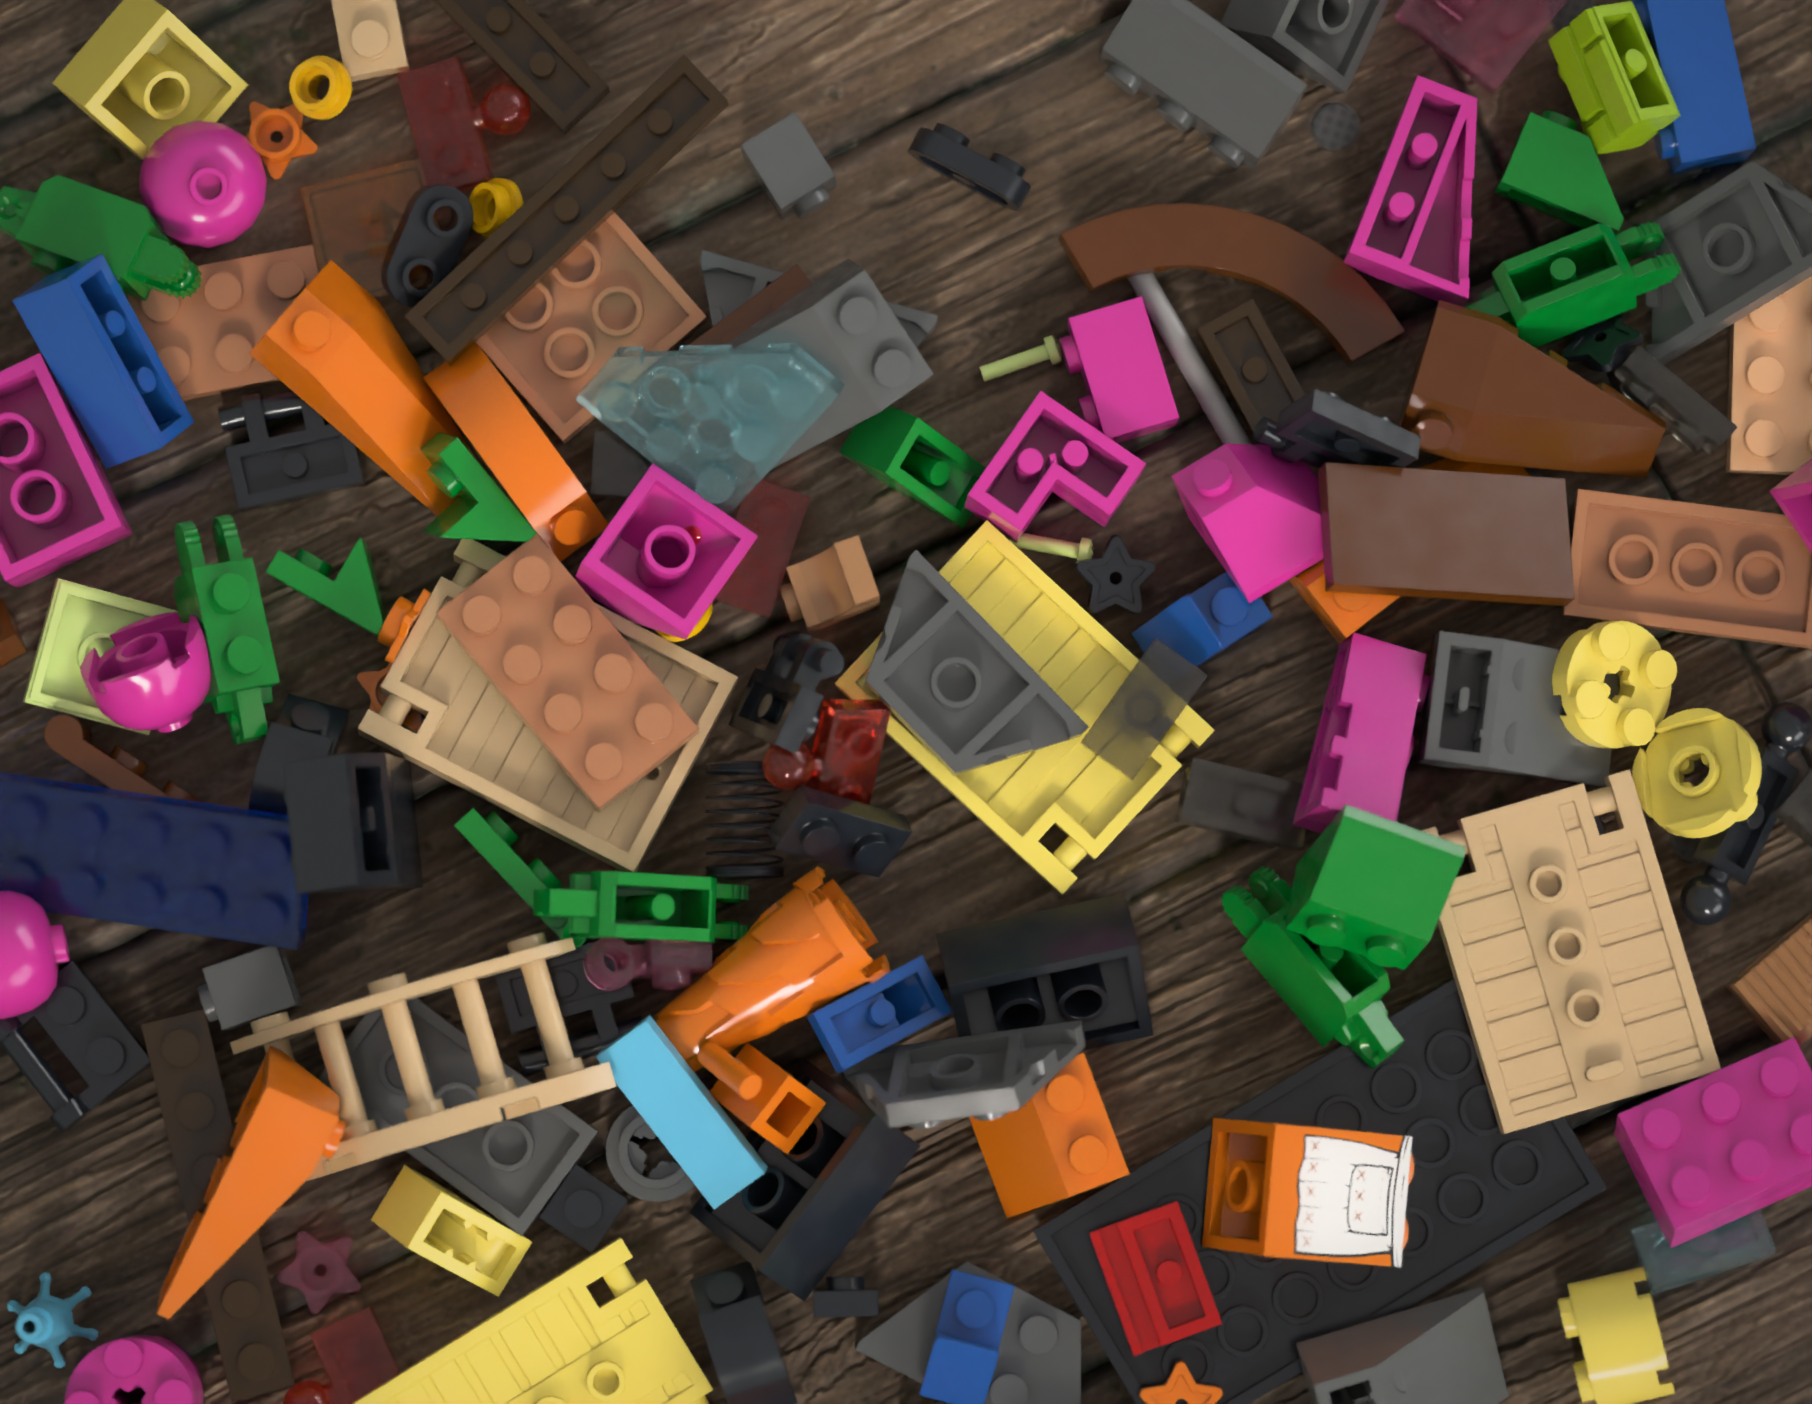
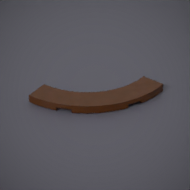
(1241, 248)

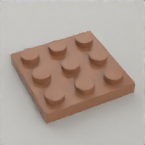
(578, 316)

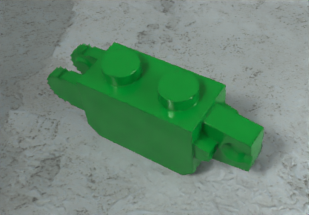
(76, 222)
(1576, 281)
(234, 625)
(642, 906)
(1324, 986)

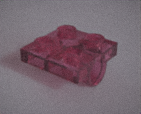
(1480, 35)

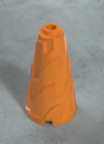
(785, 967)

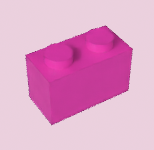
(1119, 371)

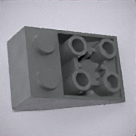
(1497, 713)
(1410, 1357)

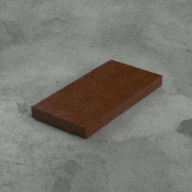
(1445, 534)

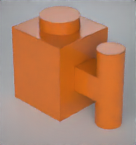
(761, 1094)

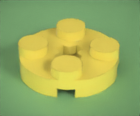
(1644, 684)
(1724, 795)

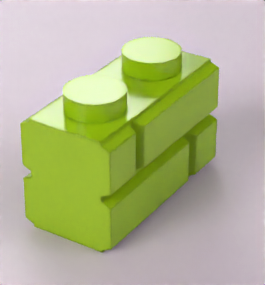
(1613, 77)

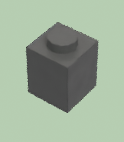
(790, 168)
(249, 988)

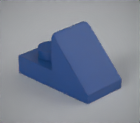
(1204, 621)
(879, 1014)
(967, 1339)

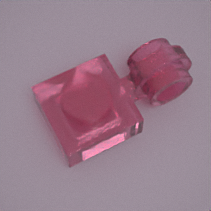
(666, 962)

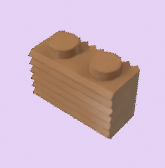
(1779, 986)

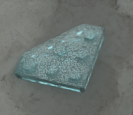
(711, 410)

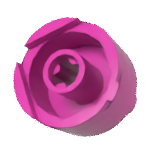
(134, 1362)

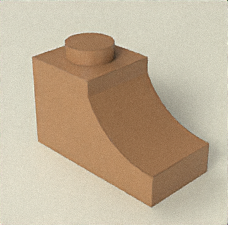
(831, 586)

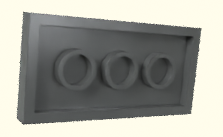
(501, 1166)

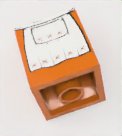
(1307, 1192)

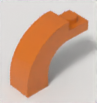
(517, 452)

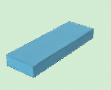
(682, 1112)

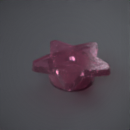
(302, 1271)

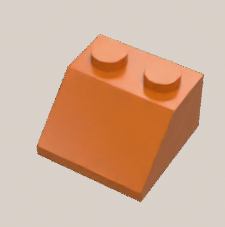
(1052, 1143)

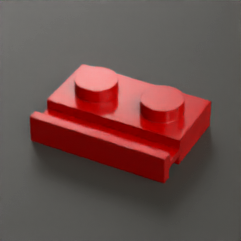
(1155, 1278)

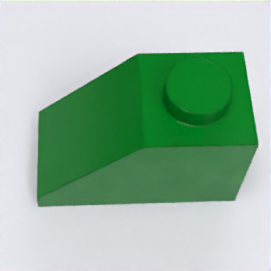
(1559, 174)
(914, 462)

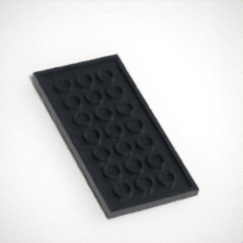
(1464, 1205)

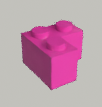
(1051, 454)

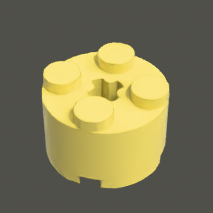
(1617, 1339)

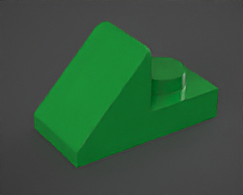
(482, 507)
(352, 593)

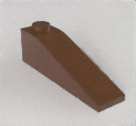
(1504, 402)

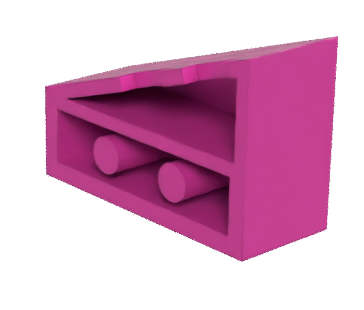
(1420, 203)
(1363, 732)

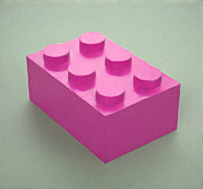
(51, 482)
(1723, 1142)

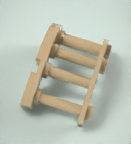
(426, 1116)

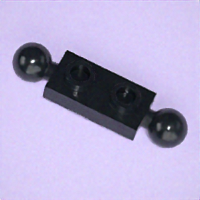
(1736, 849)

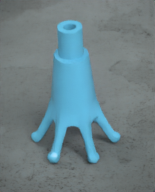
(49, 1321)

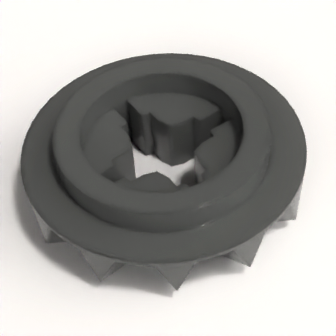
(628, 1162)

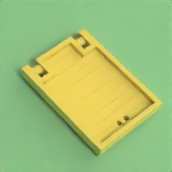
(1085, 669)
(562, 1349)

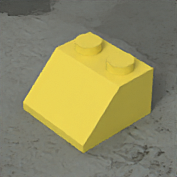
(147, 76)

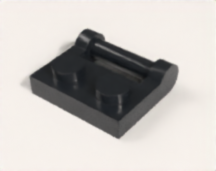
(88, 1035)

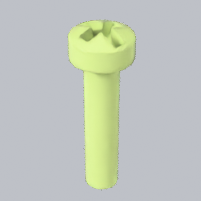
(1049, 350)
(1053, 546)

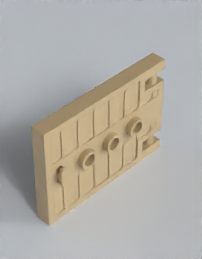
(490, 752)
(1570, 957)

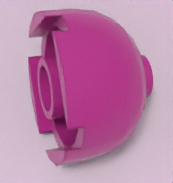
(203, 183)
(151, 674)
(27, 954)

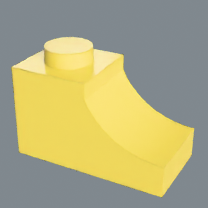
(450, 1231)

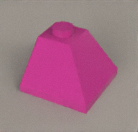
(1254, 514)
(649, 562)

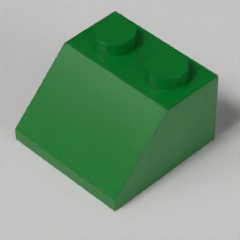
(1373, 887)

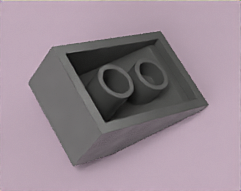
(854, 337)

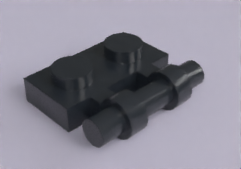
(1332, 431)
(288, 464)
(782, 700)
(574, 996)

